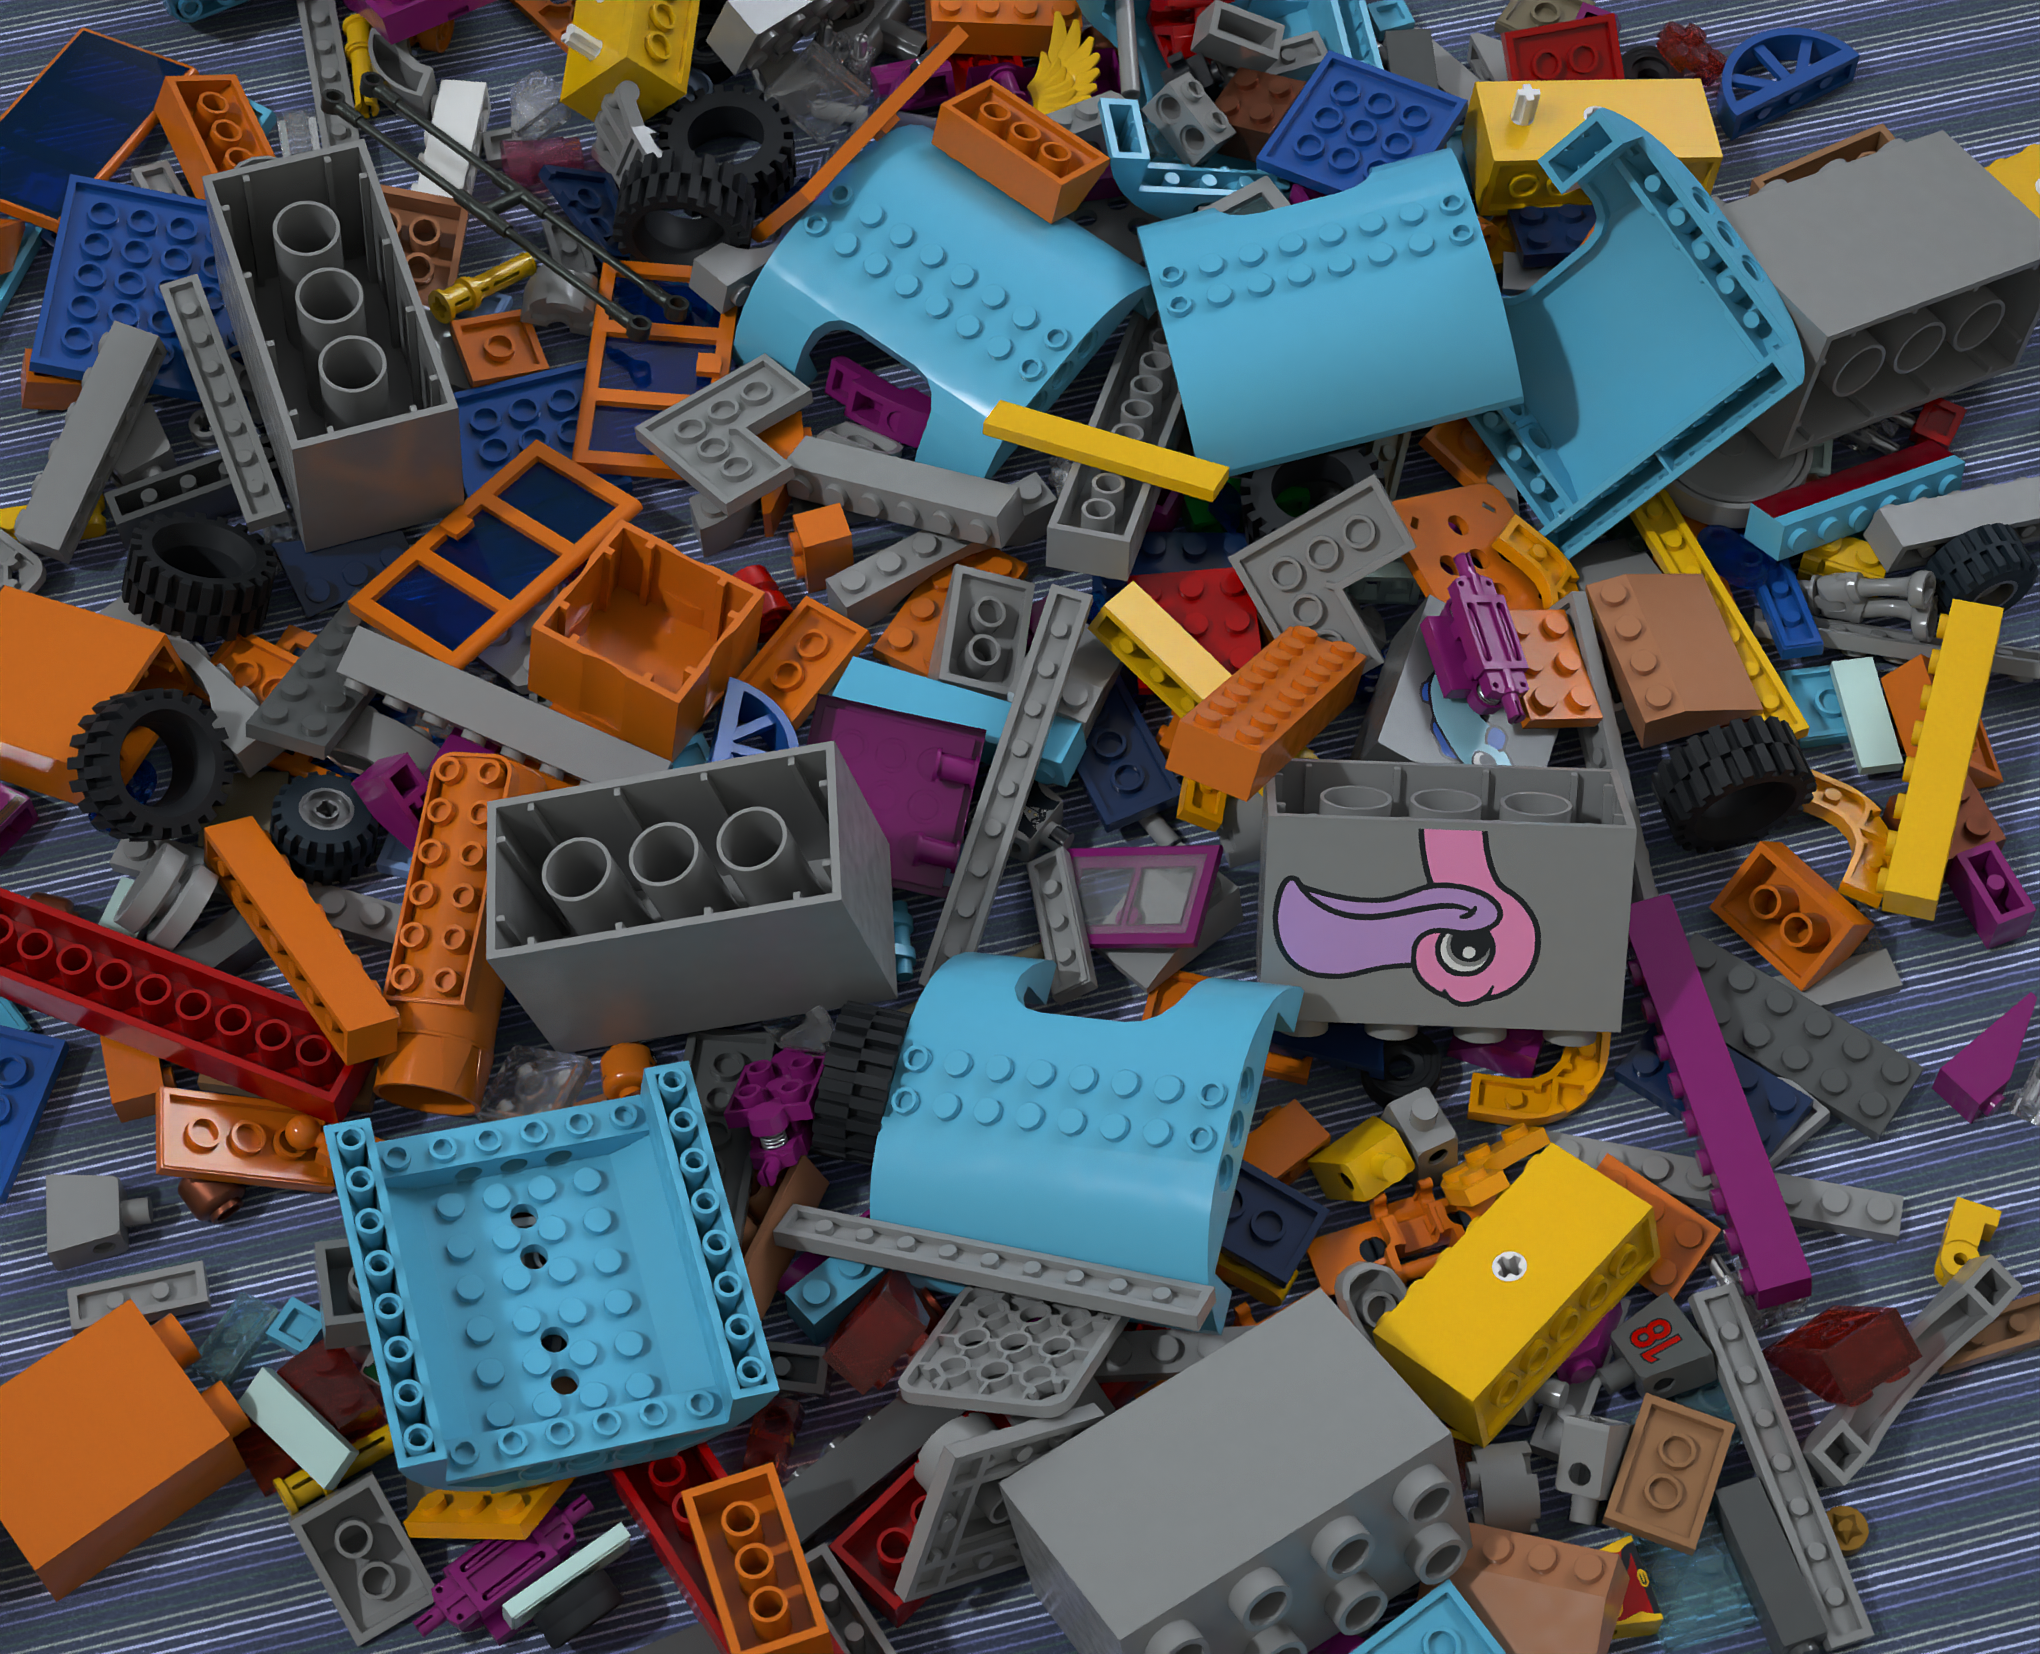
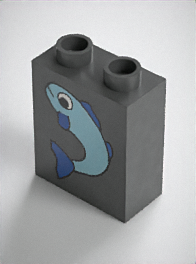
(1416, 724)

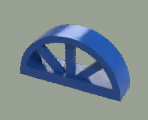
(1831, 67)
(761, 718)

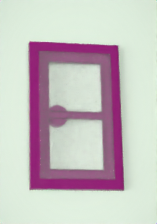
(1145, 894)

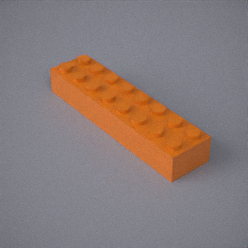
(1266, 712)

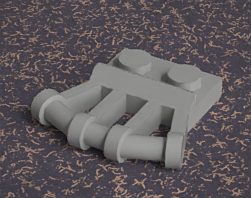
(622, 132)

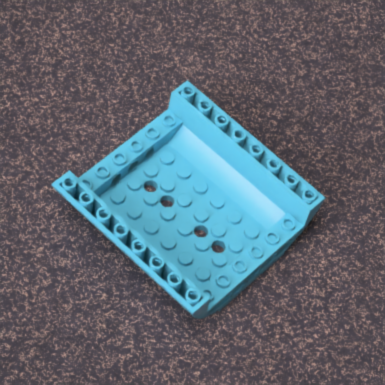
(634, 1281)

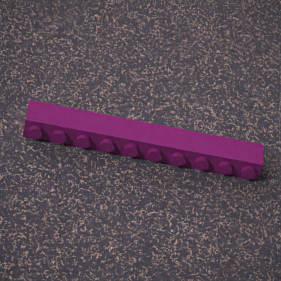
(1715, 1107)

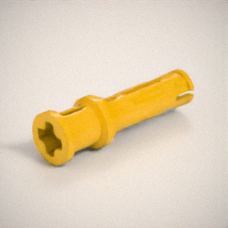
(356, 51)
(469, 292)
(302, 1488)

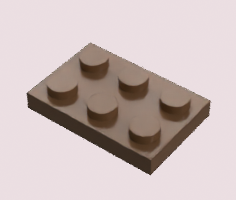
(1669, 1474)

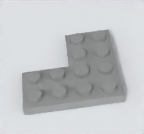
(714, 434)
(1305, 565)

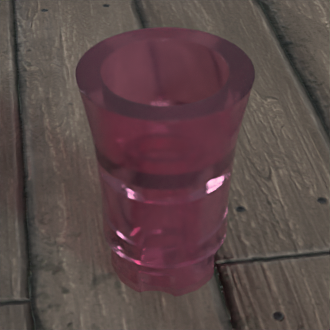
(525, 158)

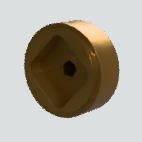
(1849, 1528)

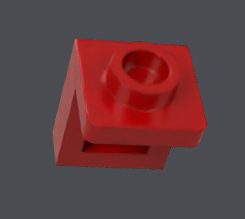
(1938, 422)

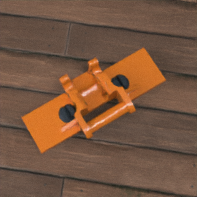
(1394, 1233)

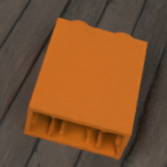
(52, 674)
(110, 1445)

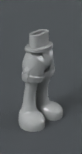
(1850, 599)

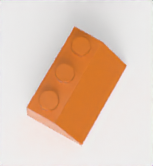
(1903, 696)
(1790, 914)

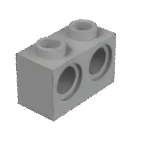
(1189, 120)

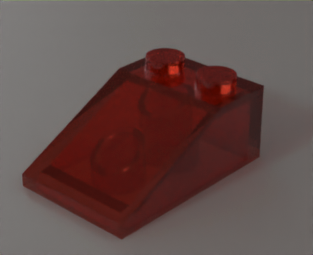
(878, 1333)
(1846, 1352)
(334, 1390)

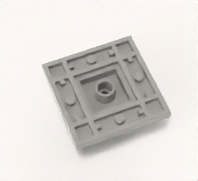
(964, 1519)

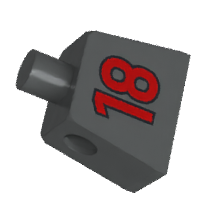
(1658, 1353)

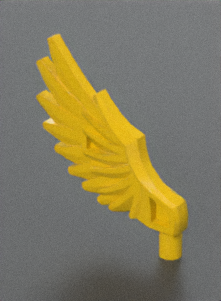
(1067, 70)

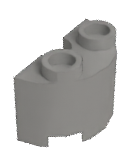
(553, 299)
(1241, 830)
(1504, 1487)

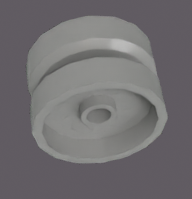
(168, 899)

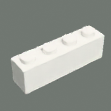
(463, 114)

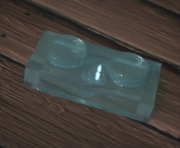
(235, 1339)

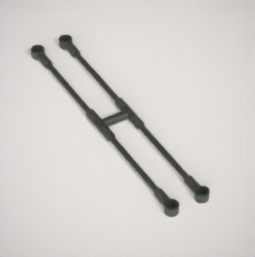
(636, 326)

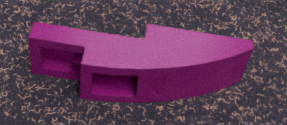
(878, 403)

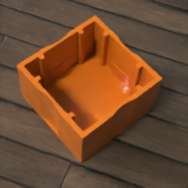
(644, 641)

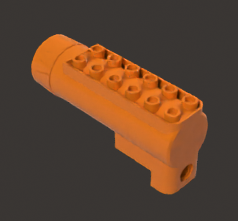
(438, 956)

